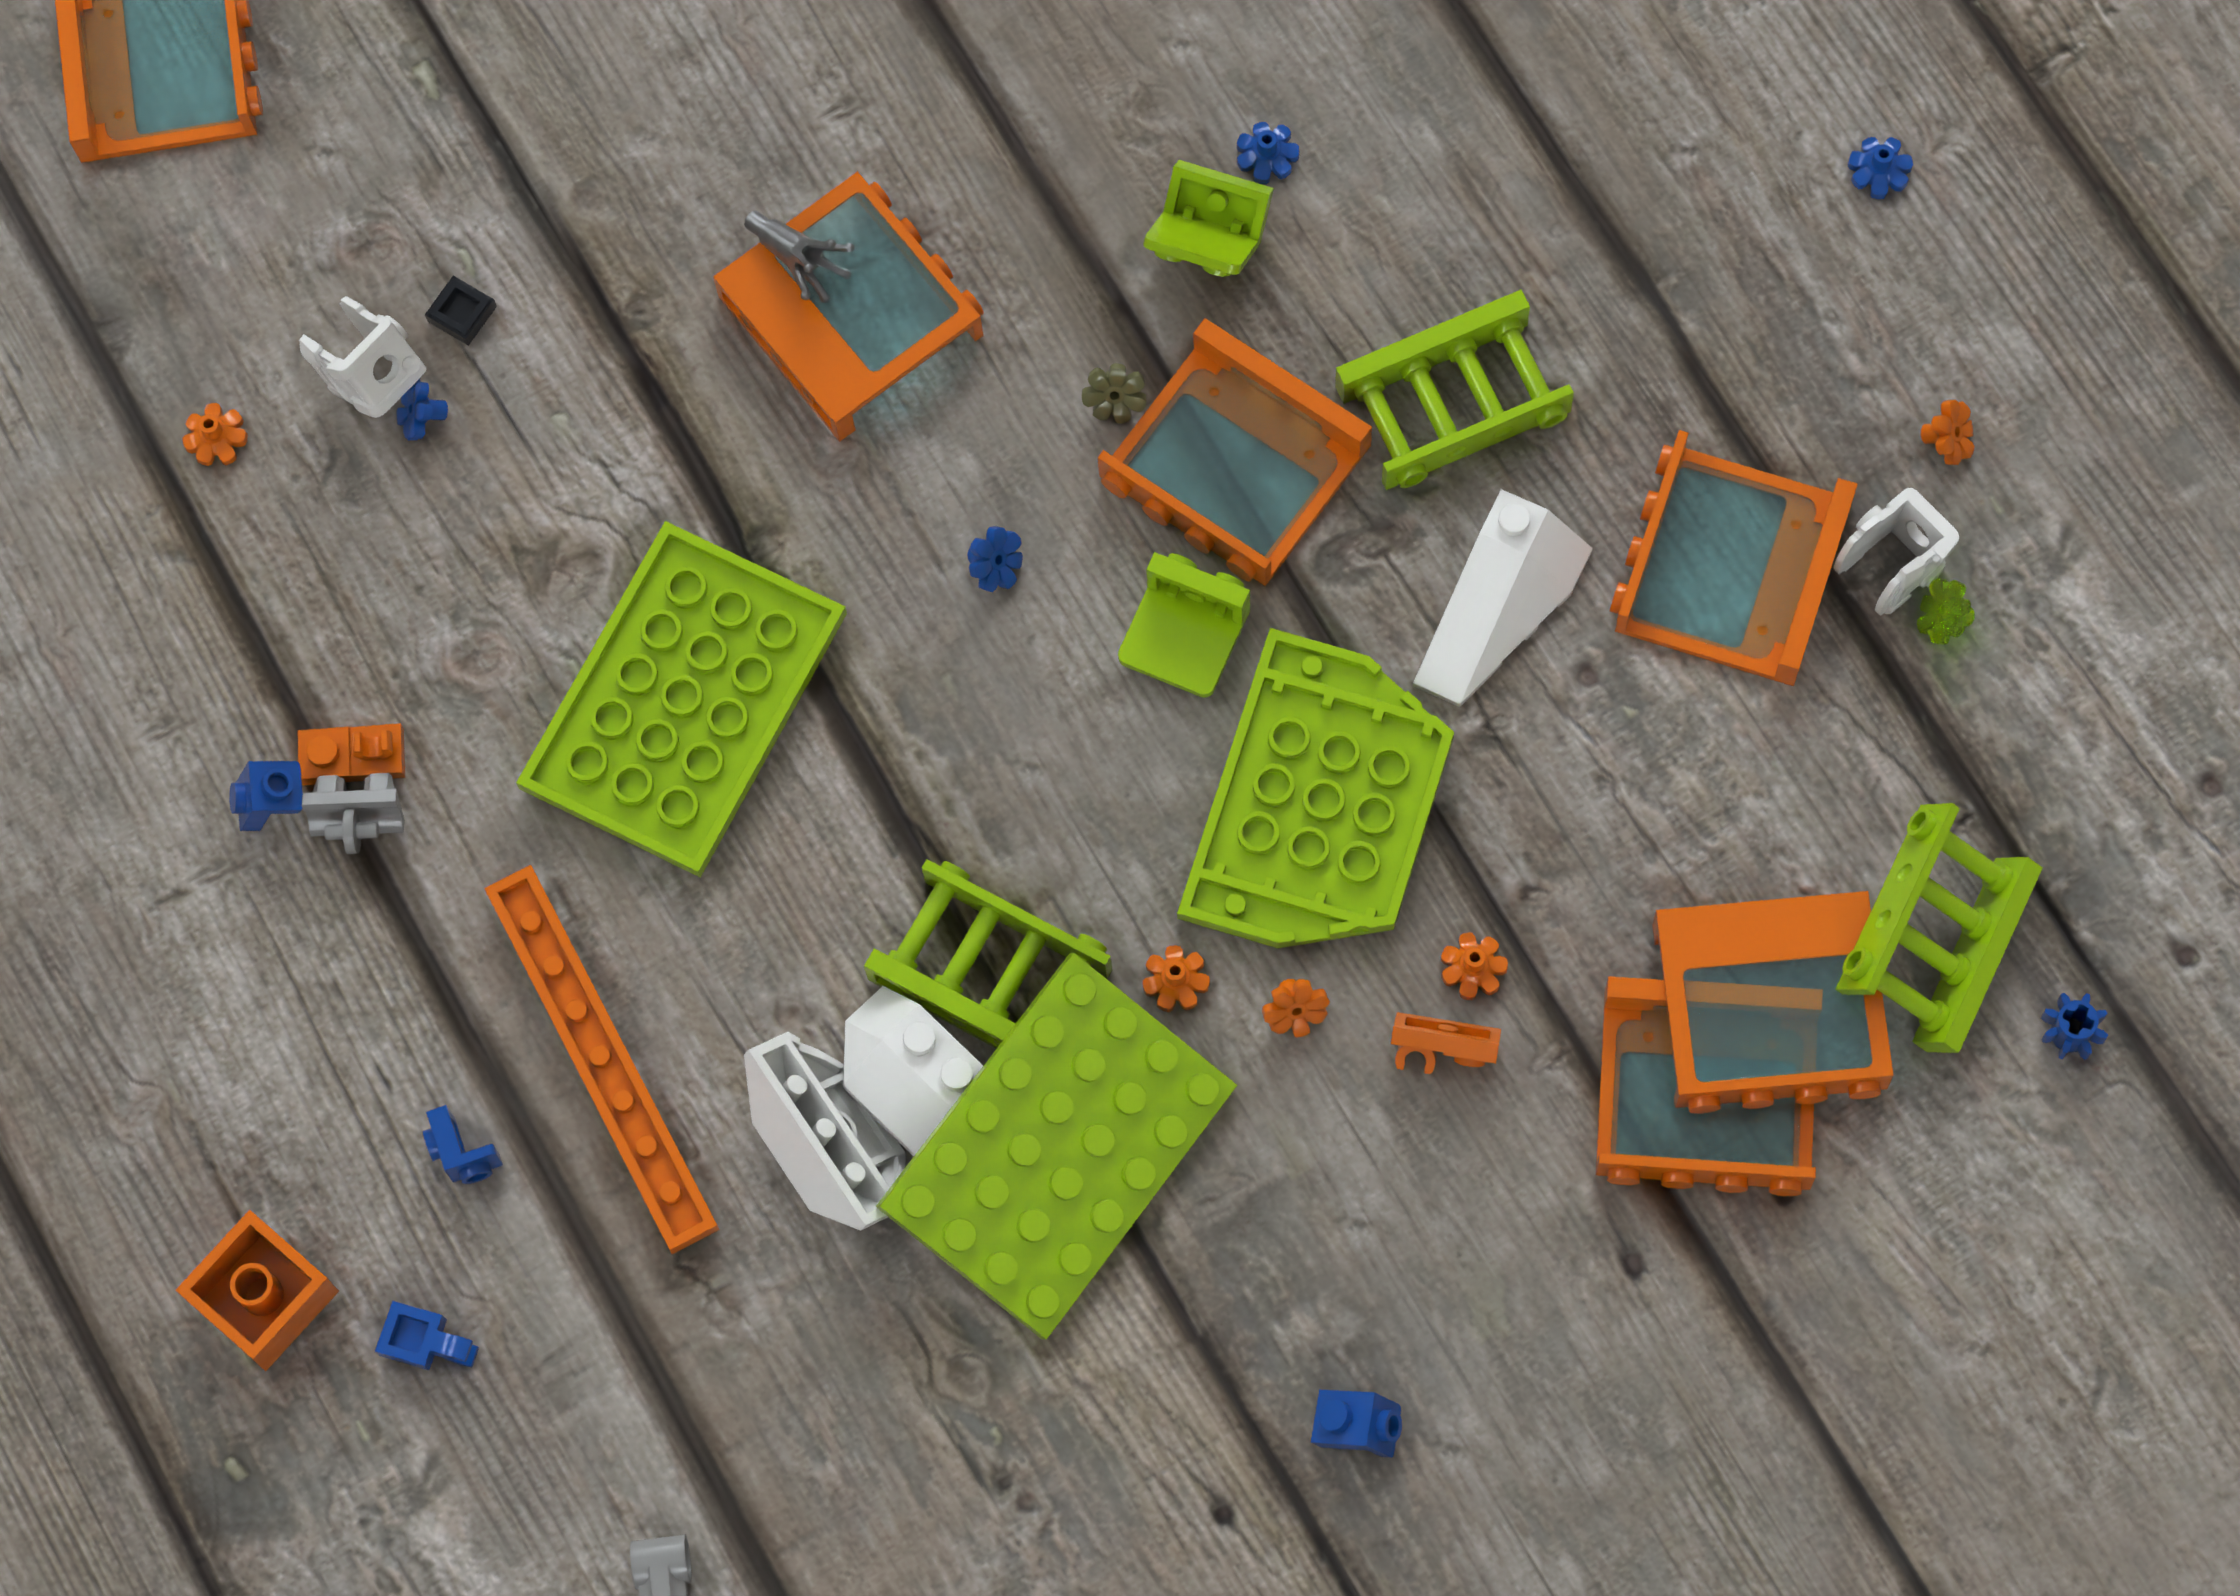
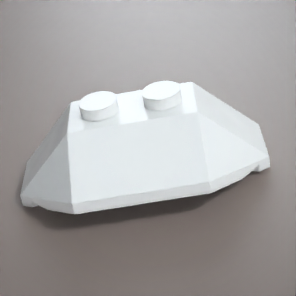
(904, 1066)
(819, 1132)

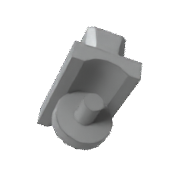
(354, 813)

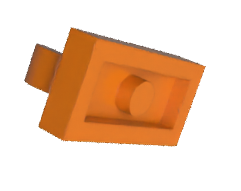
(351, 752)
(1467, 1043)

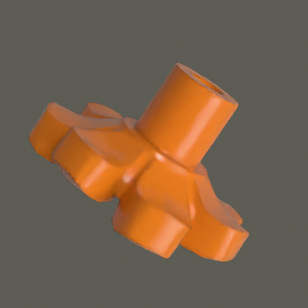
(1951, 432)
(215, 435)
(1473, 966)
(1175, 979)
(1295, 1006)

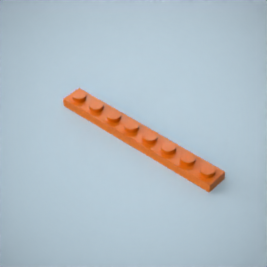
(602, 1060)

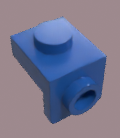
(266, 790)
(445, 1143)
(1357, 1422)

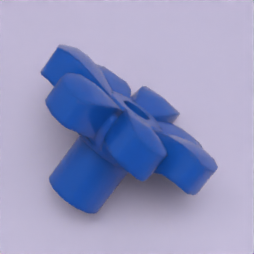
(1267, 152)
(1880, 167)
(419, 410)
(994, 558)

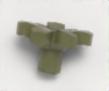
(1114, 393)

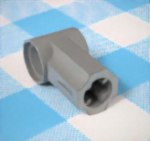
(661, 1566)

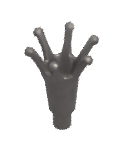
(798, 252)

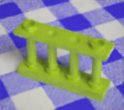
(1458, 341)
(1979, 949)
(943, 994)

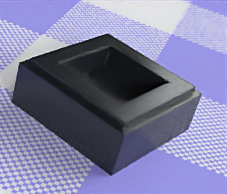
(460, 310)

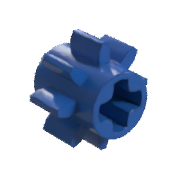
(2088, 1028)

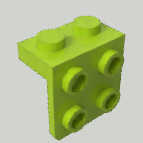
(1210, 219)
(1185, 625)

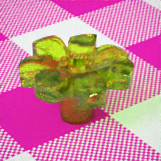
(1946, 611)

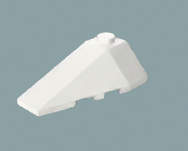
(1510, 584)

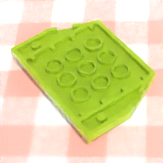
(1317, 801)

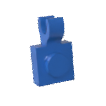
(418, 1335)

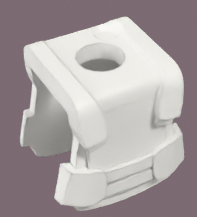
(353, 377)
(1901, 519)

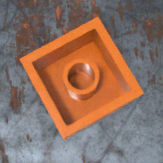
(257, 1290)

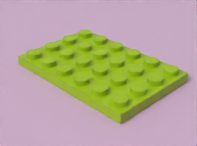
(682, 698)
(1057, 1146)

